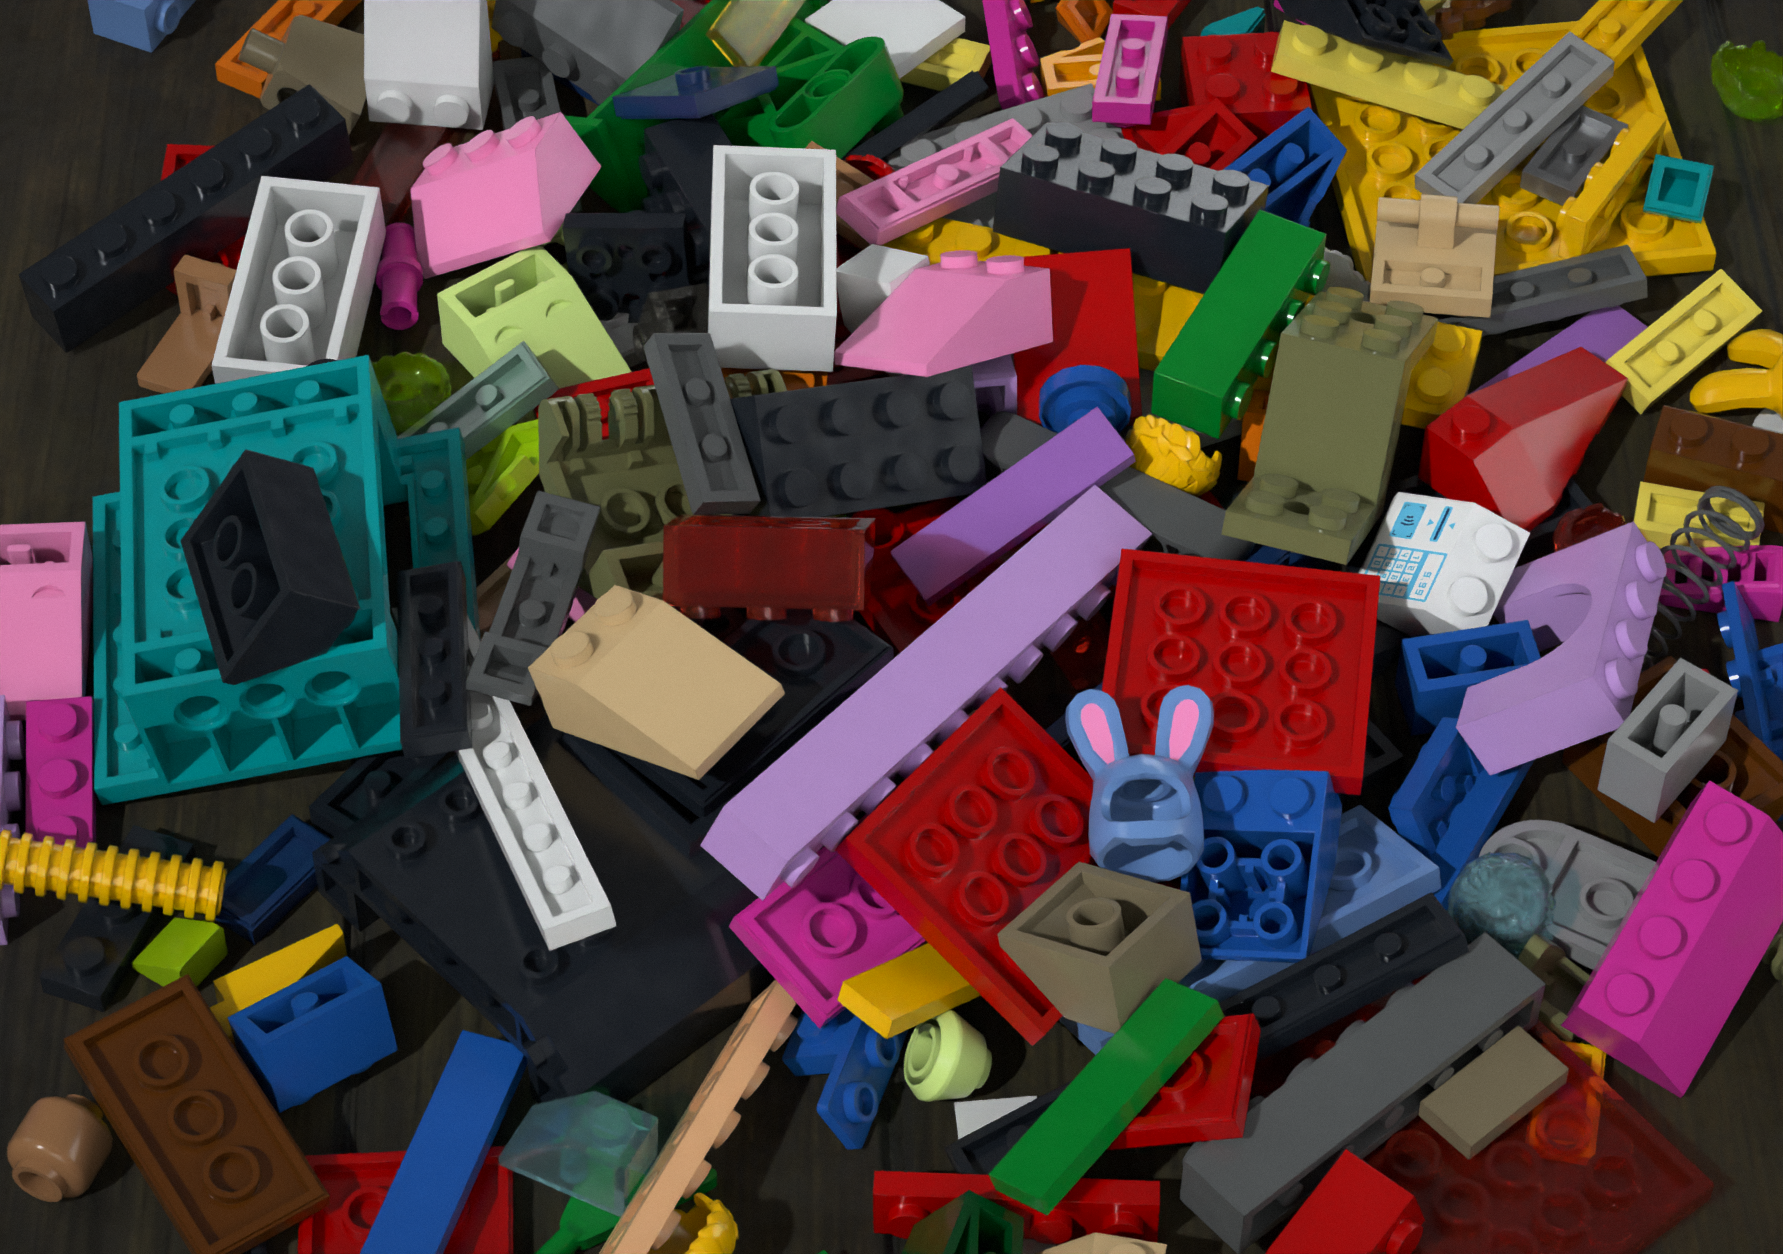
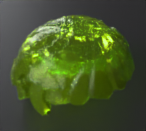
(1749, 80)
(411, 386)

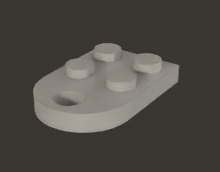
(1588, 879)

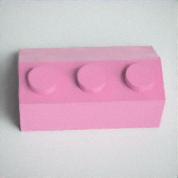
(498, 193)

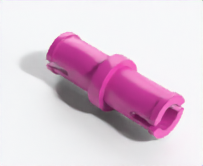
(399, 277)

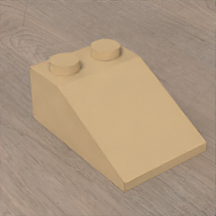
(651, 684)

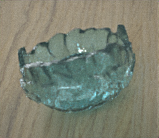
(1504, 898)

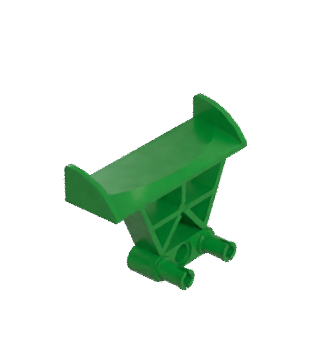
(822, 97)

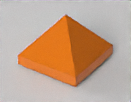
(1084, 17)

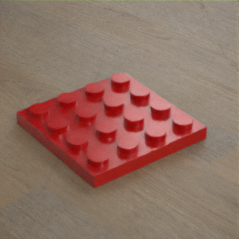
(1269, 646)
(977, 843)

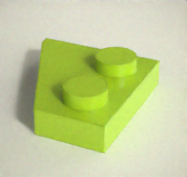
(501, 473)

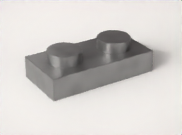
(1569, 154)

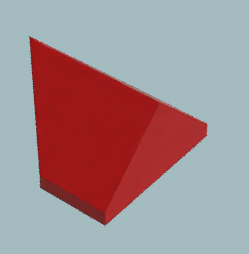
(1201, 132)

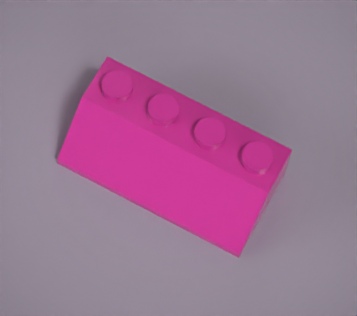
(1687, 942)

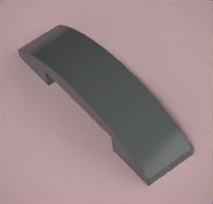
(535, 597)

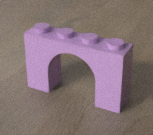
(1601, 609)

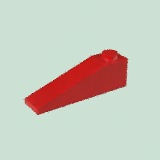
(1521, 437)

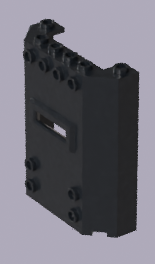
(594, 1011)

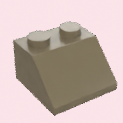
(1103, 943)

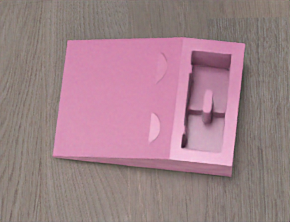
(44, 612)

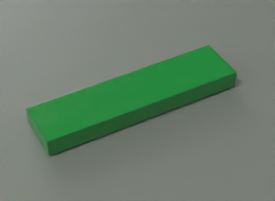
(1106, 1096)

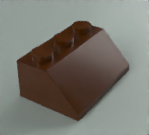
(1709, 451)
(1739, 766)

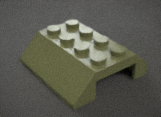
(627, 476)

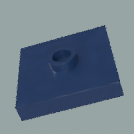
(695, 92)

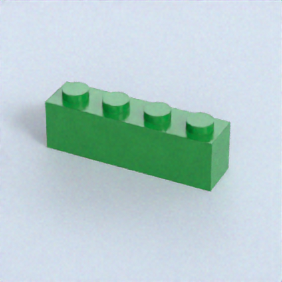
(1239, 325)

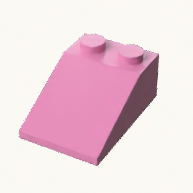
(954, 316)

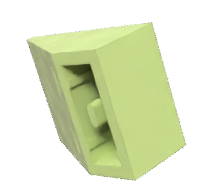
(531, 302)

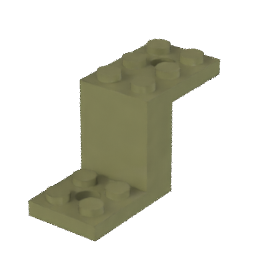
(1331, 425)

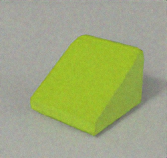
(182, 949)

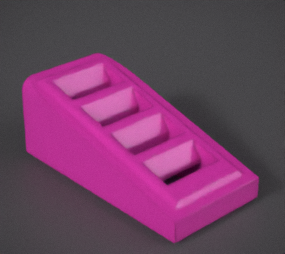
(1758, 576)

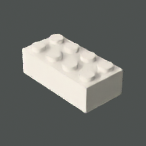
(773, 258)
(301, 277)

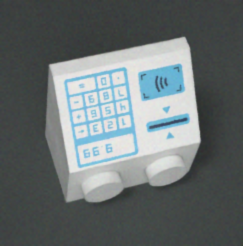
(1441, 564)

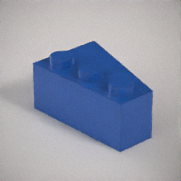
(1295, 164)

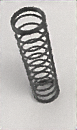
(1724, 525)

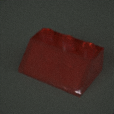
(768, 565)

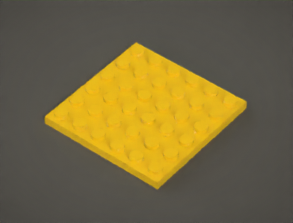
(1393, 145)

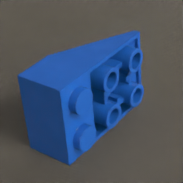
(1263, 862)

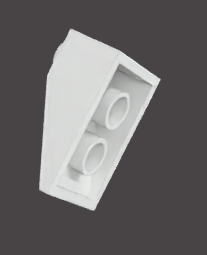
(428, 62)

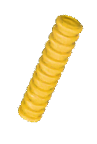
(111, 875)

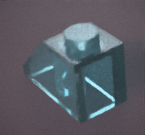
(585, 1148)

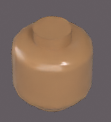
(59, 1147)

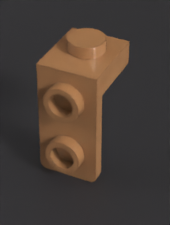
(188, 347)

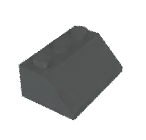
(589, 40)

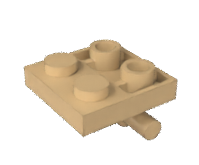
(1435, 254)

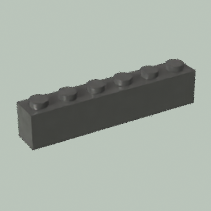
(1357, 1091)

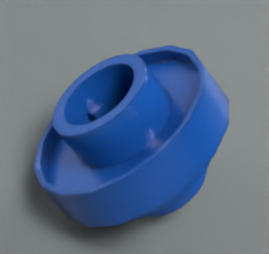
(1078, 391)

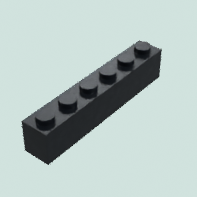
(187, 213)

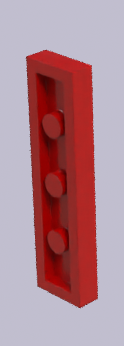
(1090, 1206)

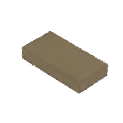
(1493, 1092)

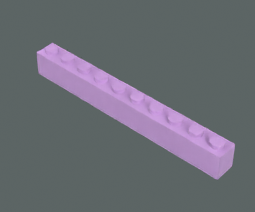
(923, 697)

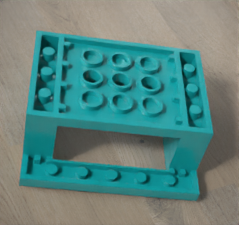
(157, 687)

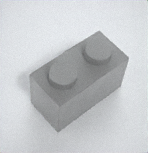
(1667, 740)

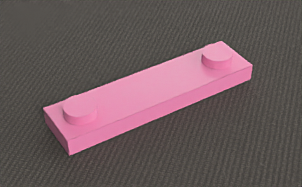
(931, 185)

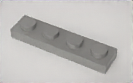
(1516, 122)

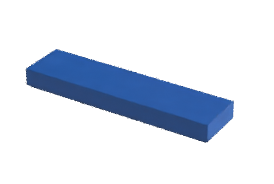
(448, 1148)

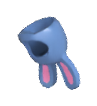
(1143, 805)

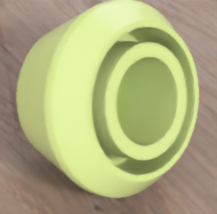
(946, 1058)

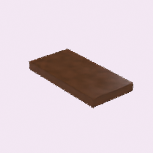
(196, 1121)

